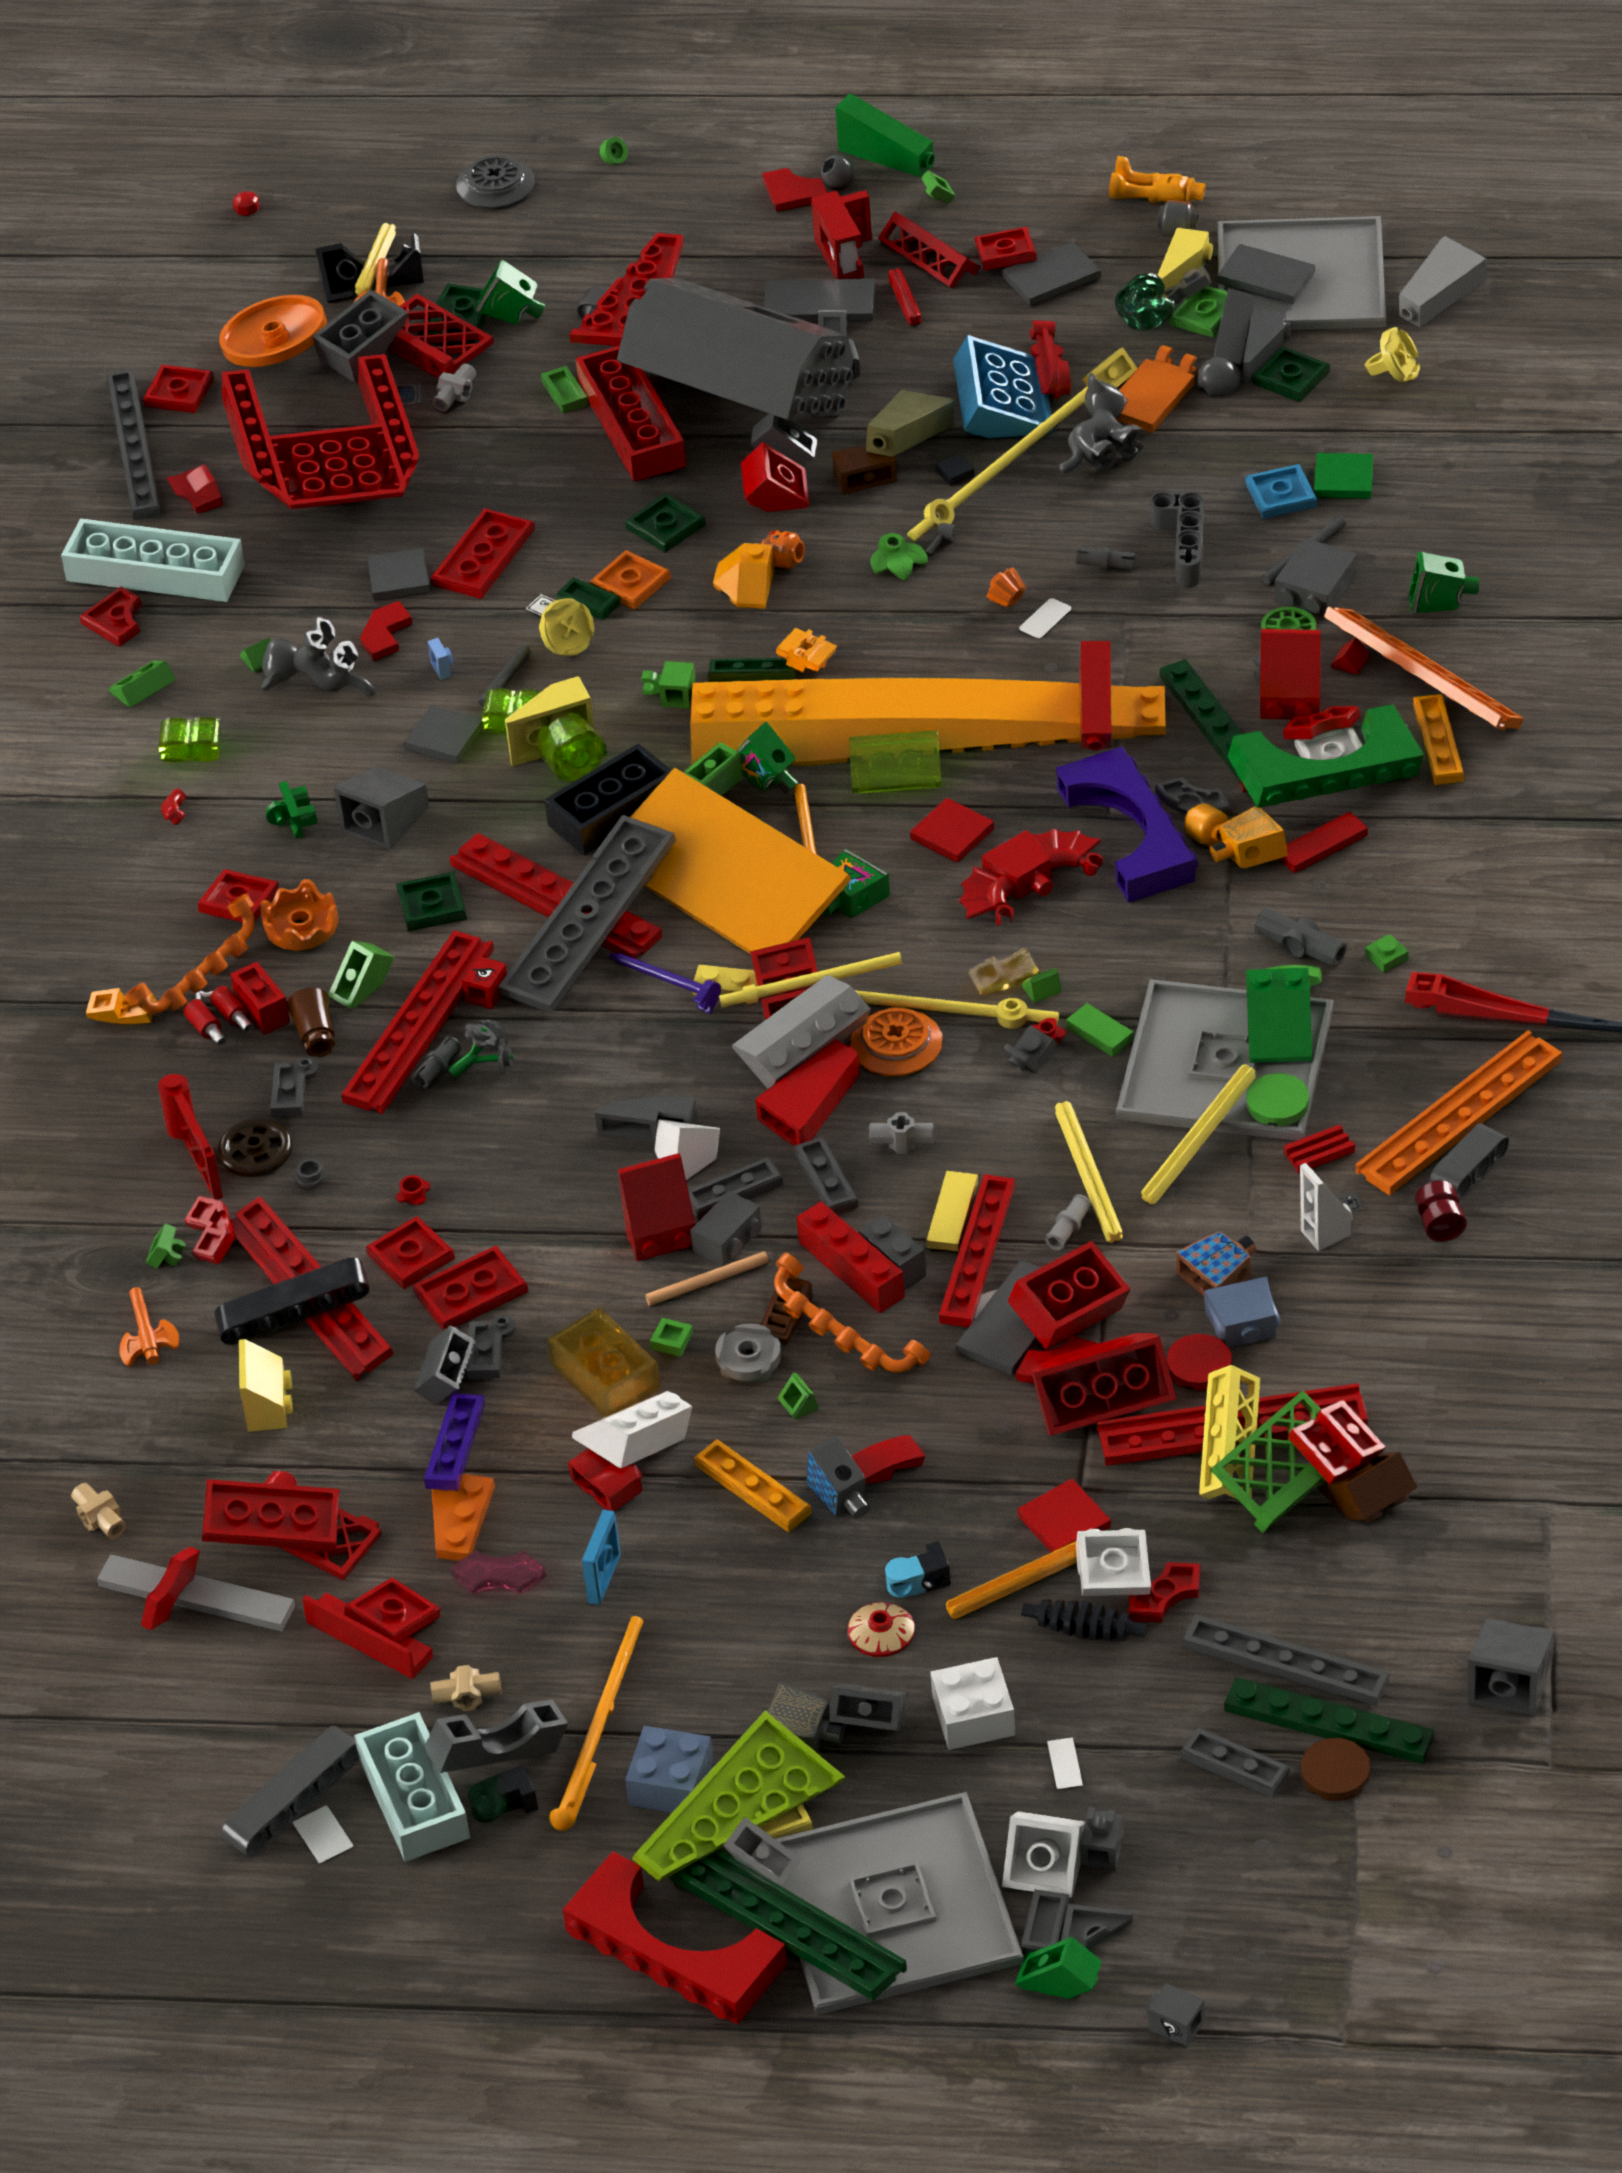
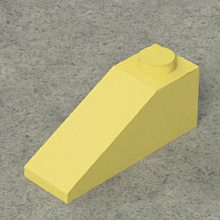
(1186, 251)

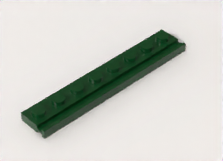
(793, 1921)

